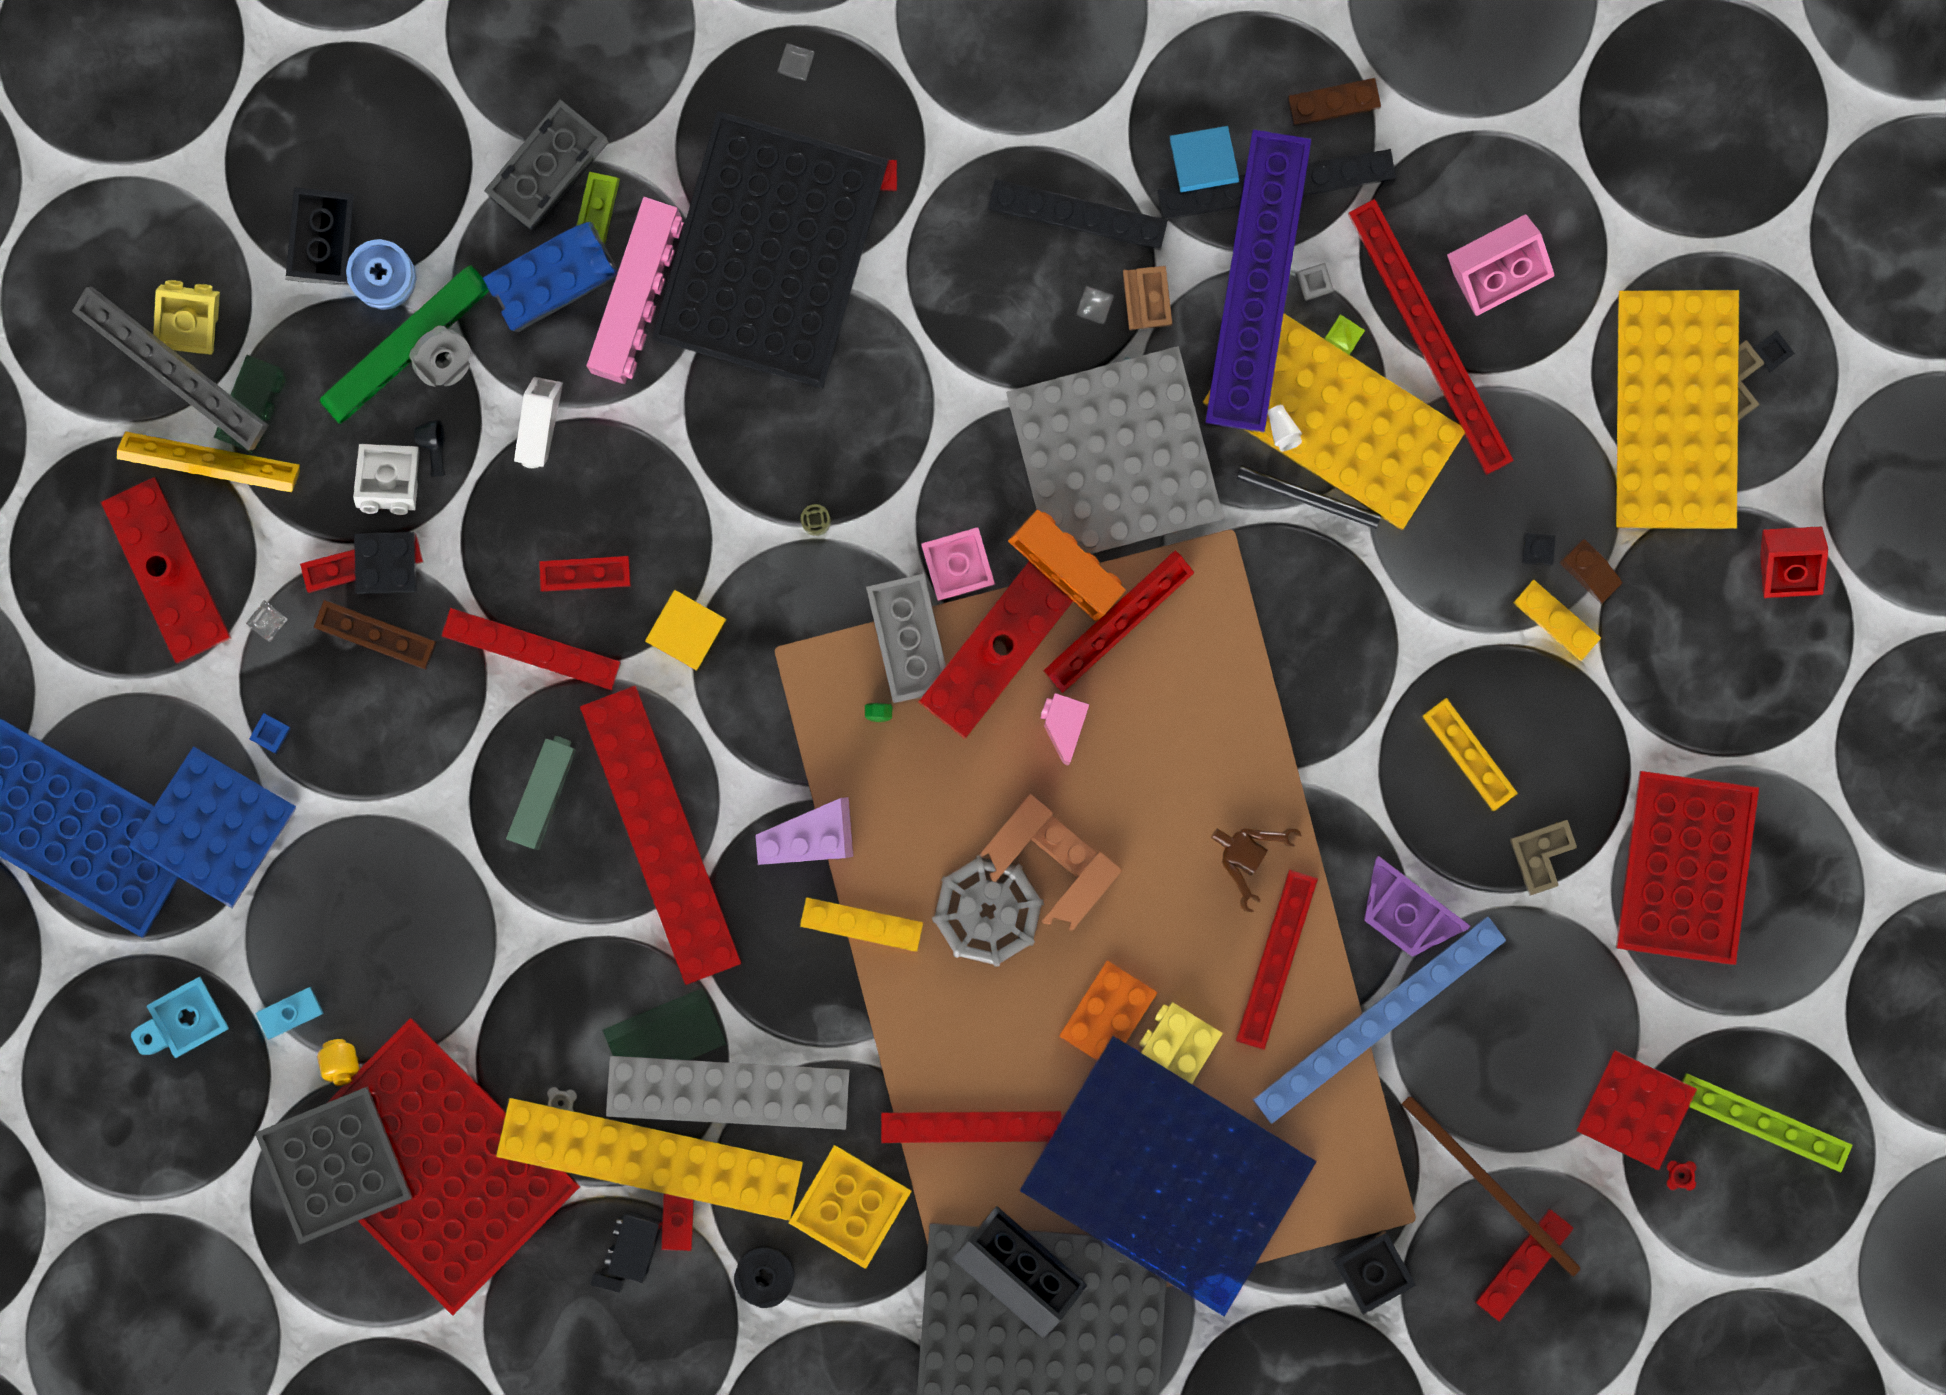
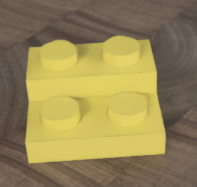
(186, 316)
(1180, 1041)

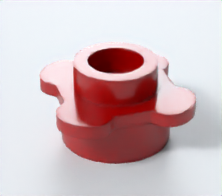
(1689, 1176)

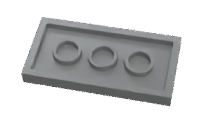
(907, 635)

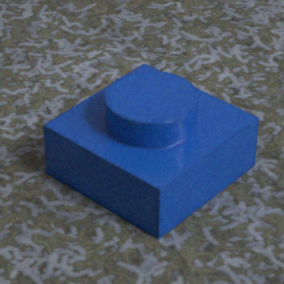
(270, 733)

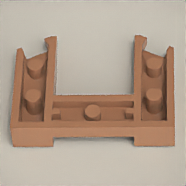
(1036, 823)

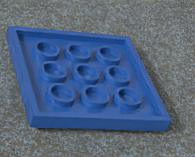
(212, 827)

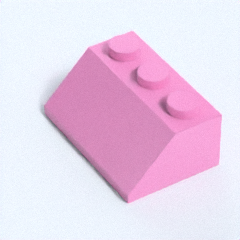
(1501, 264)
(1064, 723)

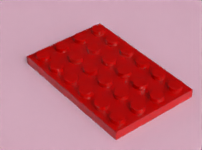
(1687, 868)

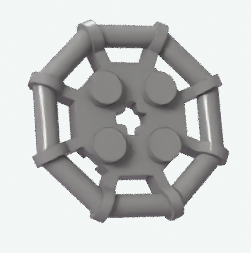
(985, 928)

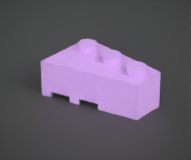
(809, 837)

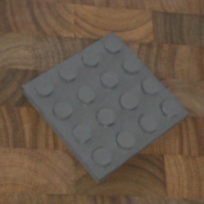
(333, 1165)

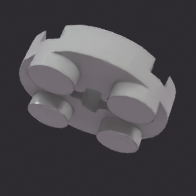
(436, 342)

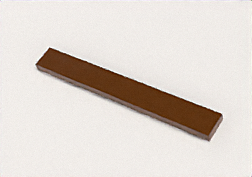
(1491, 1186)

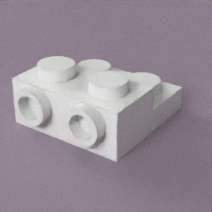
(386, 478)

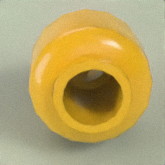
(338, 1062)

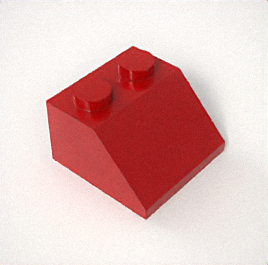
(1793, 561)

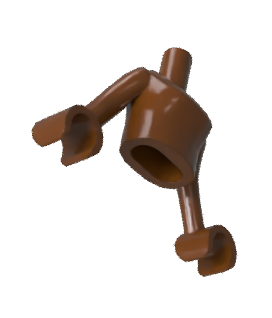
(1247, 855)

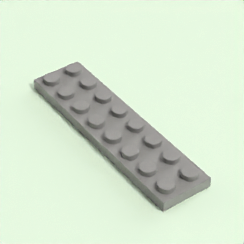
(727, 1092)

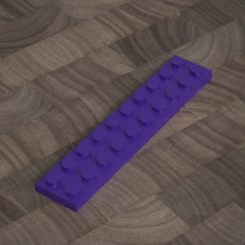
(1258, 281)

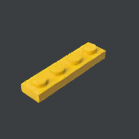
(861, 924)

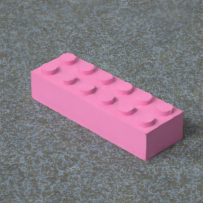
(634, 291)

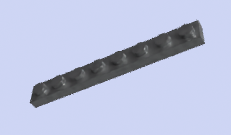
(170, 368)

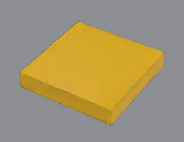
(685, 630)

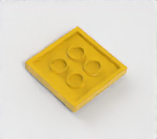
(850, 1206)

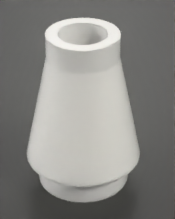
(1284, 430)

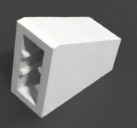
(537, 422)

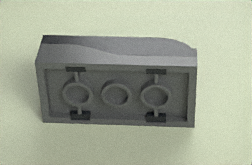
(546, 166)

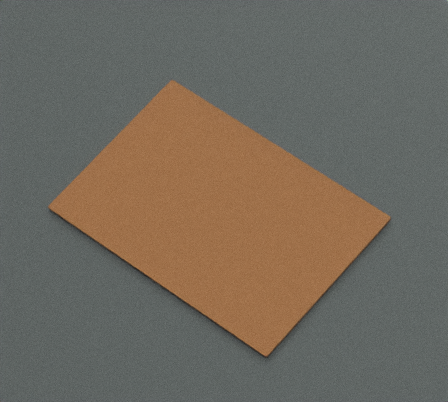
(1170, 749)

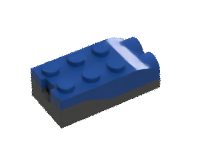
(551, 276)

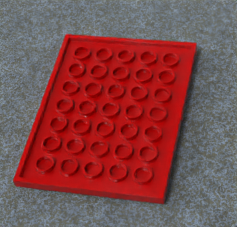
(465, 1202)

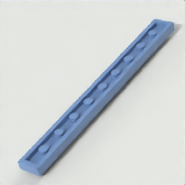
(1379, 1020)

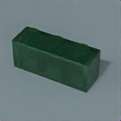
(255, 390)

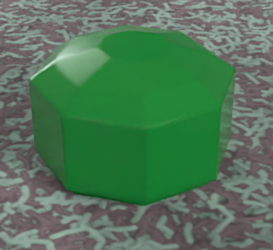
(878, 712)

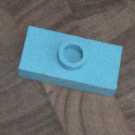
(289, 1013)

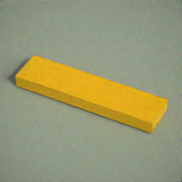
(1469, 754)

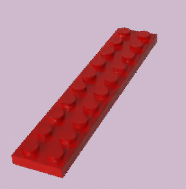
(660, 835)

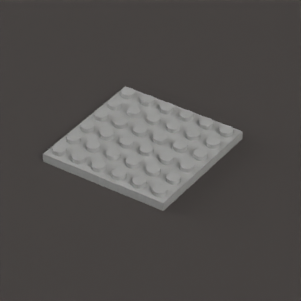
(1117, 452)

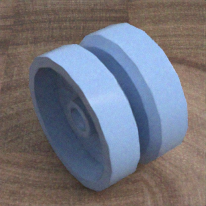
(367, 263)

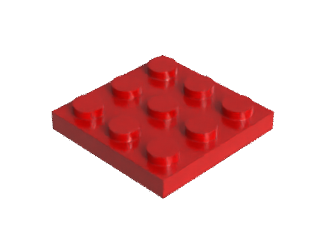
(1636, 1110)

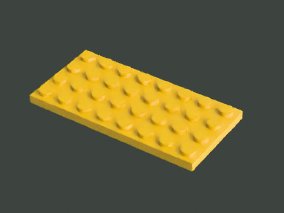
(1677, 409)
(1357, 425)

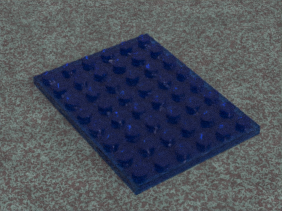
(1167, 1176)

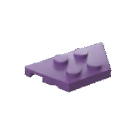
(1407, 912)

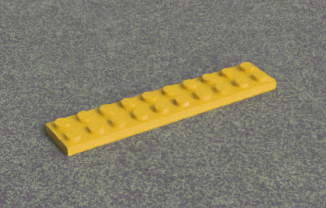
(649, 1159)

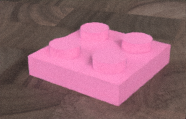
(958, 564)

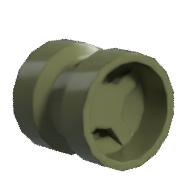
(815, 524)

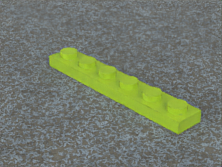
(1768, 1124)

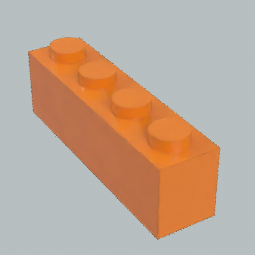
(1067, 564)

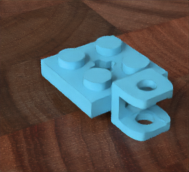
(166, 1024)

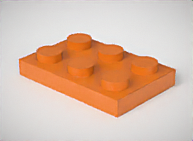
(1107, 1009)

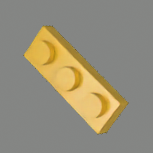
(1557, 620)

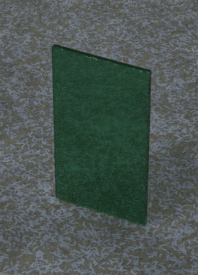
(675, 1029)

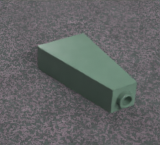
(542, 793)

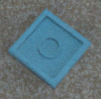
(1204, 159)

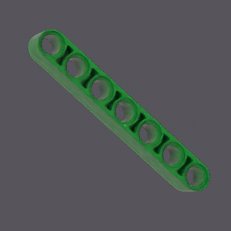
(393, 353)

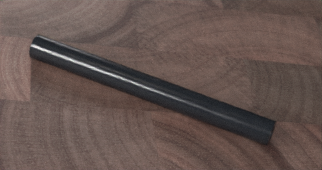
(1308, 497)

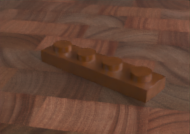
(374, 634)

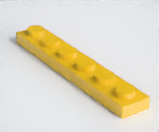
(208, 461)

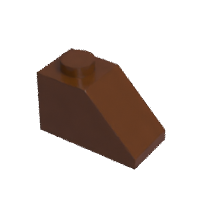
(1591, 571)

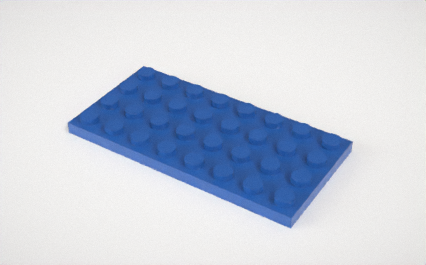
(77, 832)

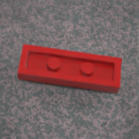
(585, 573)

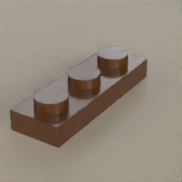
(1334, 102)

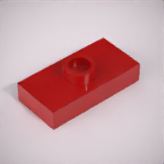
(677, 1223)

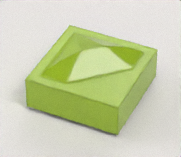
(1344, 334)

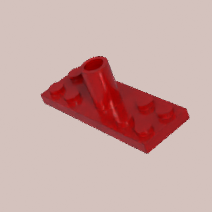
(180, 595)
(980, 674)

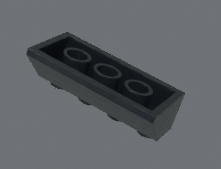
(1020, 1272)

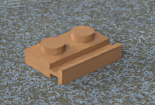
(1147, 298)

